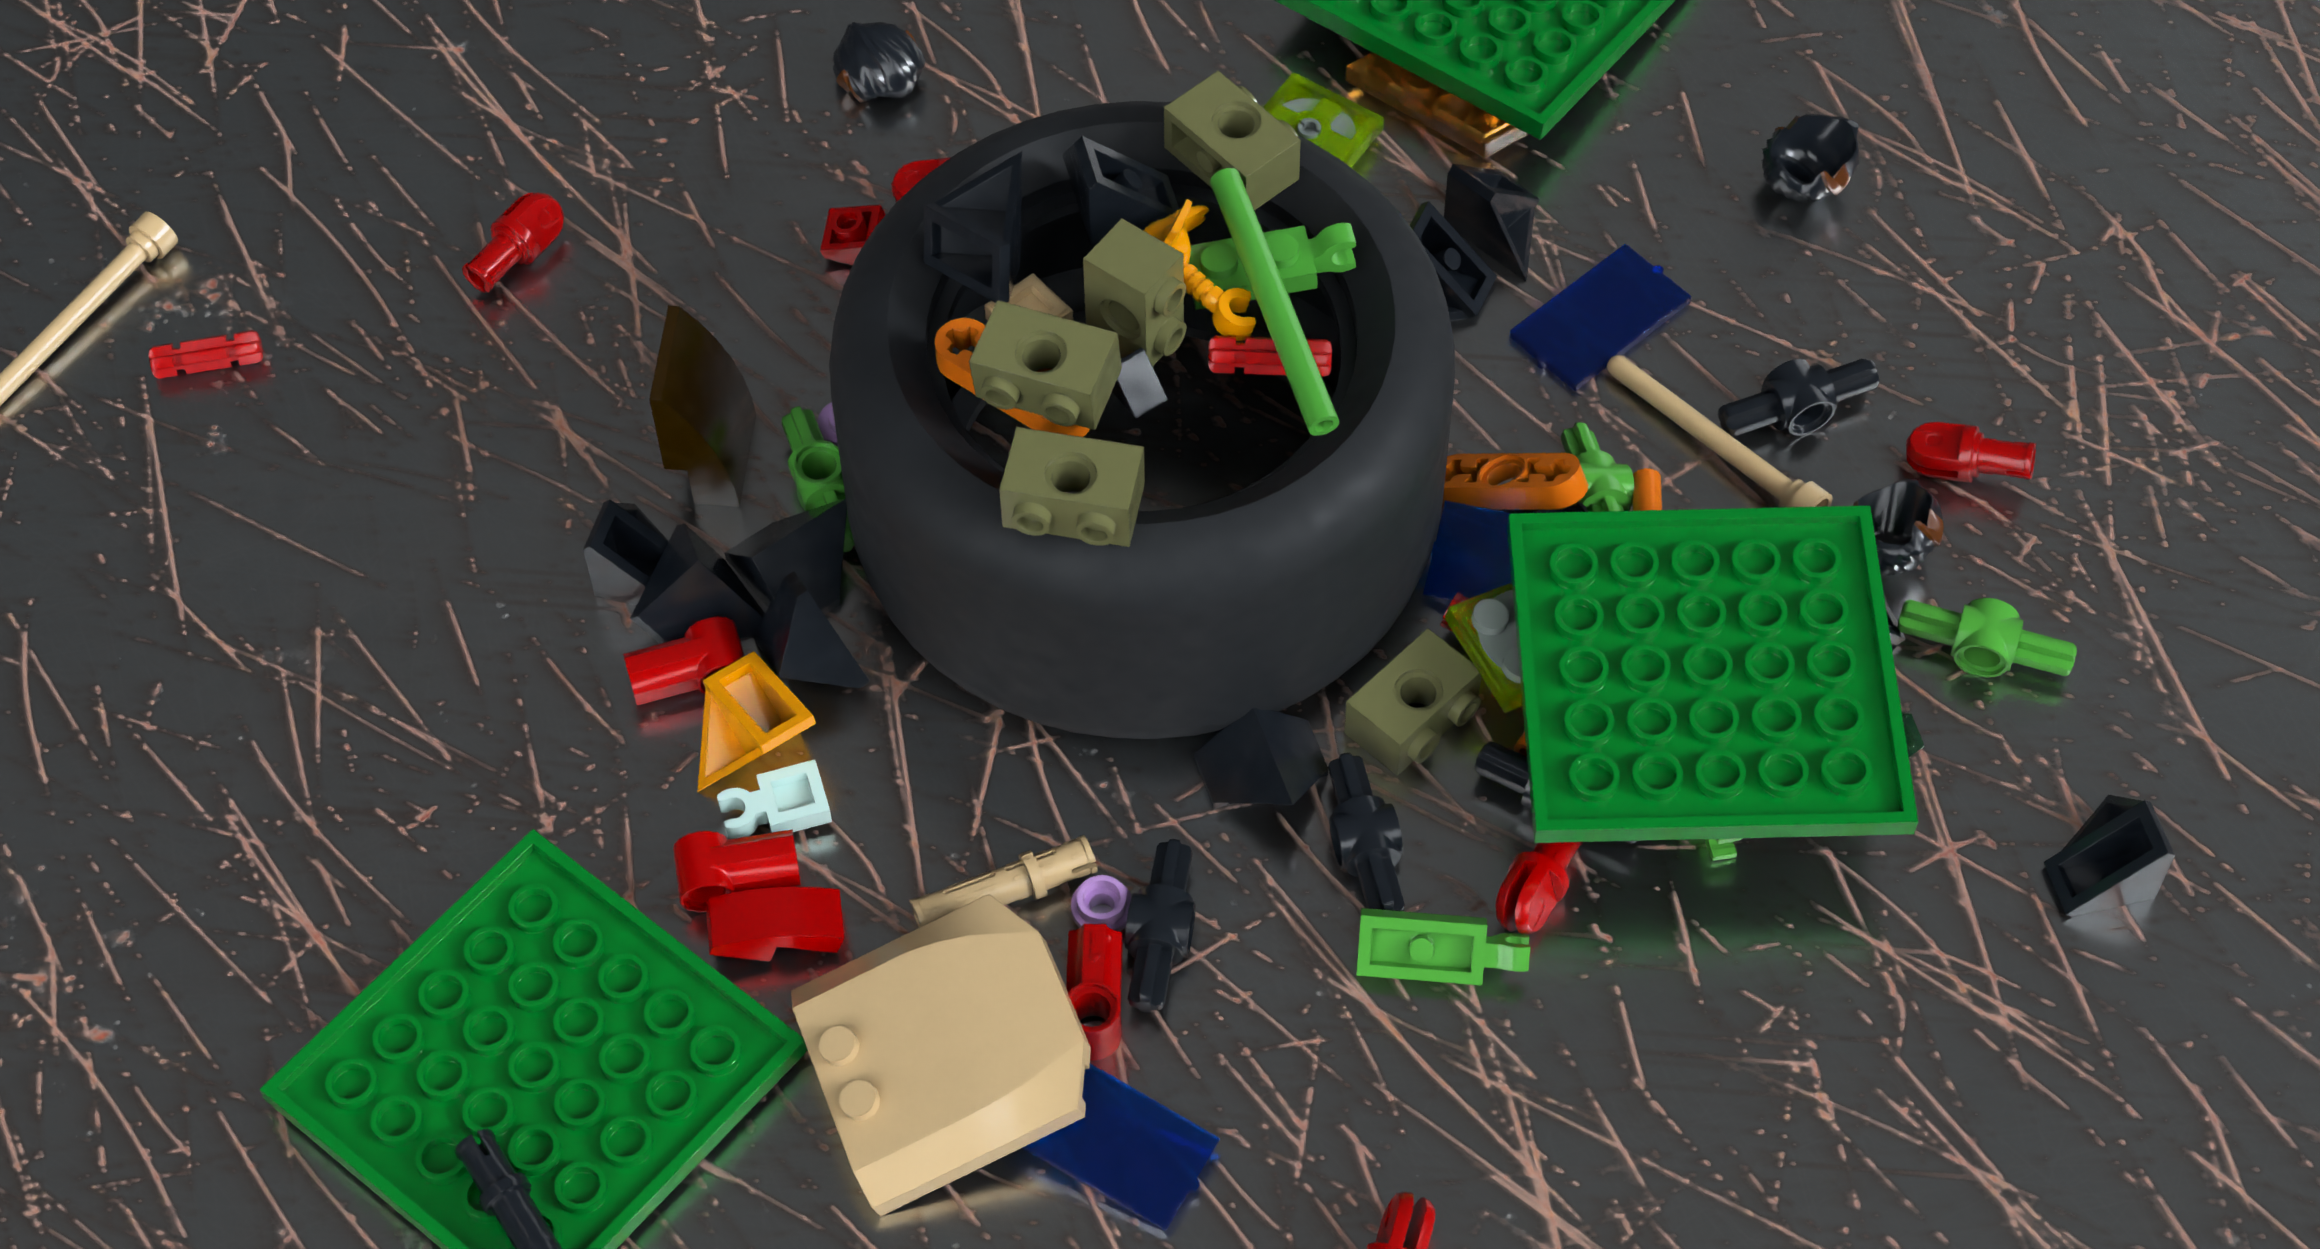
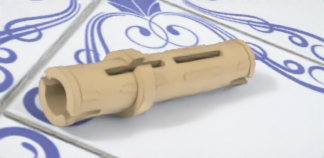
(1016, 881)

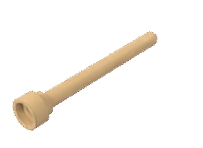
(147, 239)
(1753, 466)

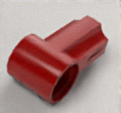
(684, 662)
(715, 866)
(1095, 984)

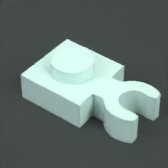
(785, 799)

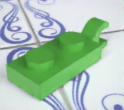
(1294, 254)
(1435, 947)

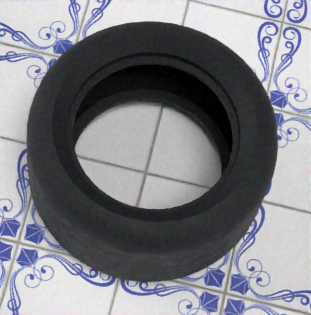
(1212, 599)

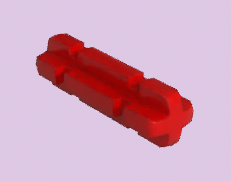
(205, 354)
(1260, 355)

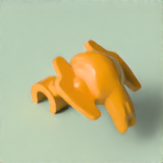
(1221, 303)

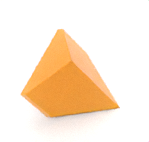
(746, 717)

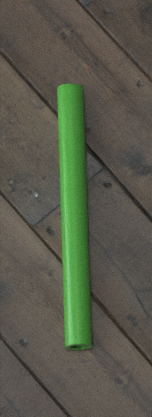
(1274, 302)

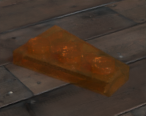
(1432, 105)

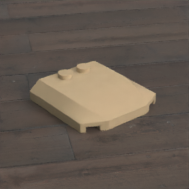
(944, 1050)

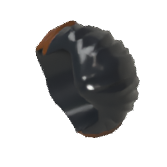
(877, 61)
(1811, 157)
(1905, 525)

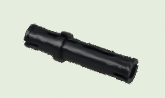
(505, 1193)

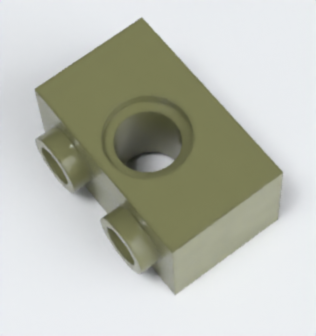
(1226, 128)
(1136, 290)
(1022, 341)
(1048, 464)
(1422, 673)

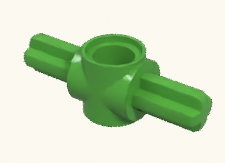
(812, 460)
(1609, 483)
(1987, 637)

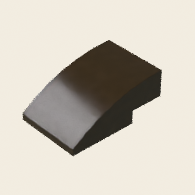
(701, 411)

